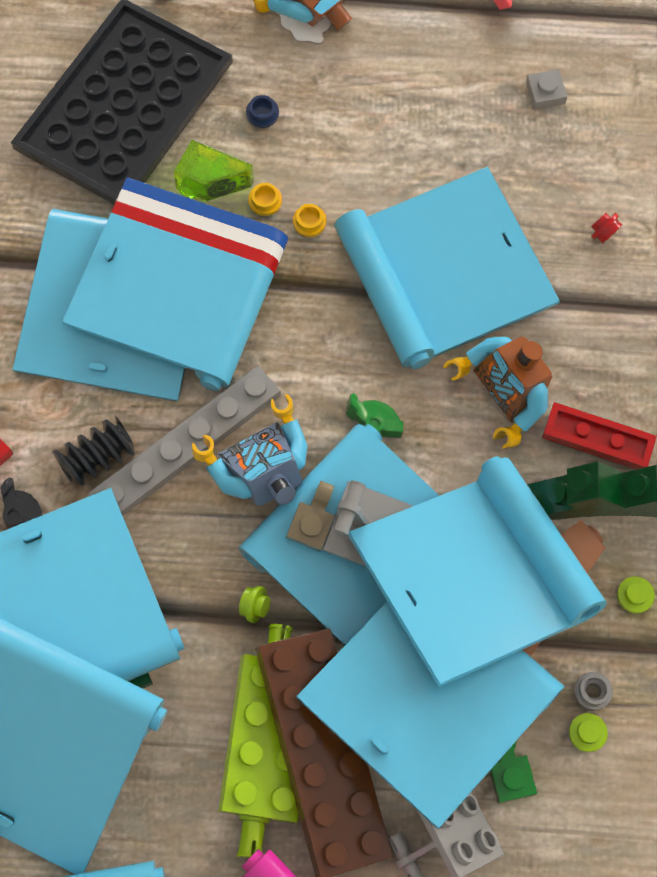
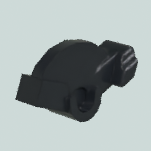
(18, 505)

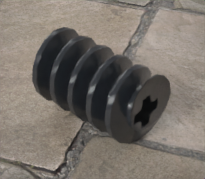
(94, 451)

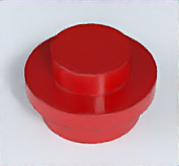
(606, 227)

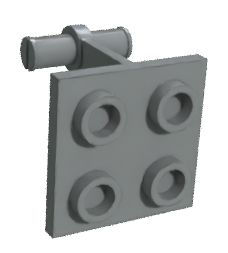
(356, 509)
(462, 841)

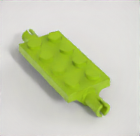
(255, 770)

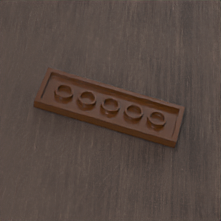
(326, 775)

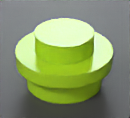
(635, 595)
(254, 603)
(588, 732)

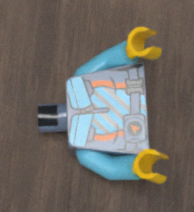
(261, 465)

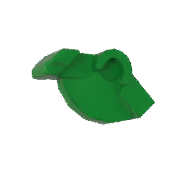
(376, 414)

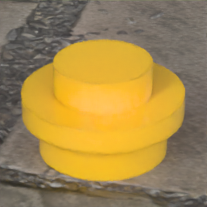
(265, 199)
(309, 220)

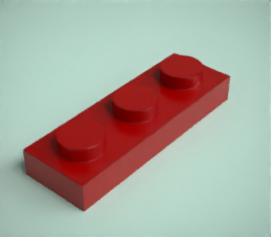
(599, 436)

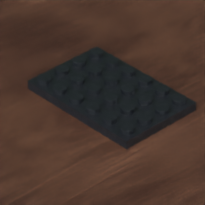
(122, 101)

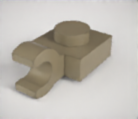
(311, 521)

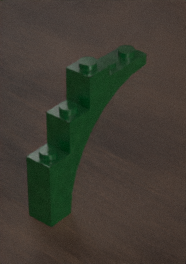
(598, 491)

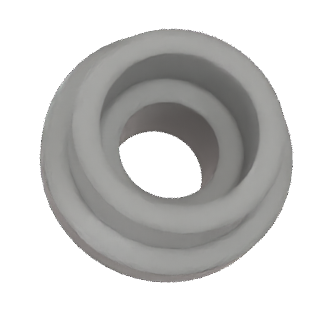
(603, 686)

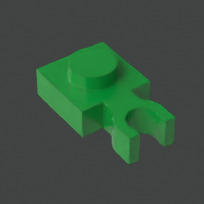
(512, 777)

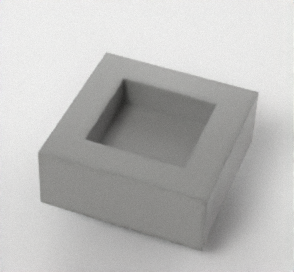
(546, 89)

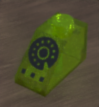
(211, 173)

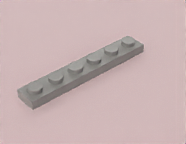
(174, 450)

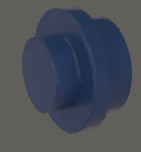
(262, 111)

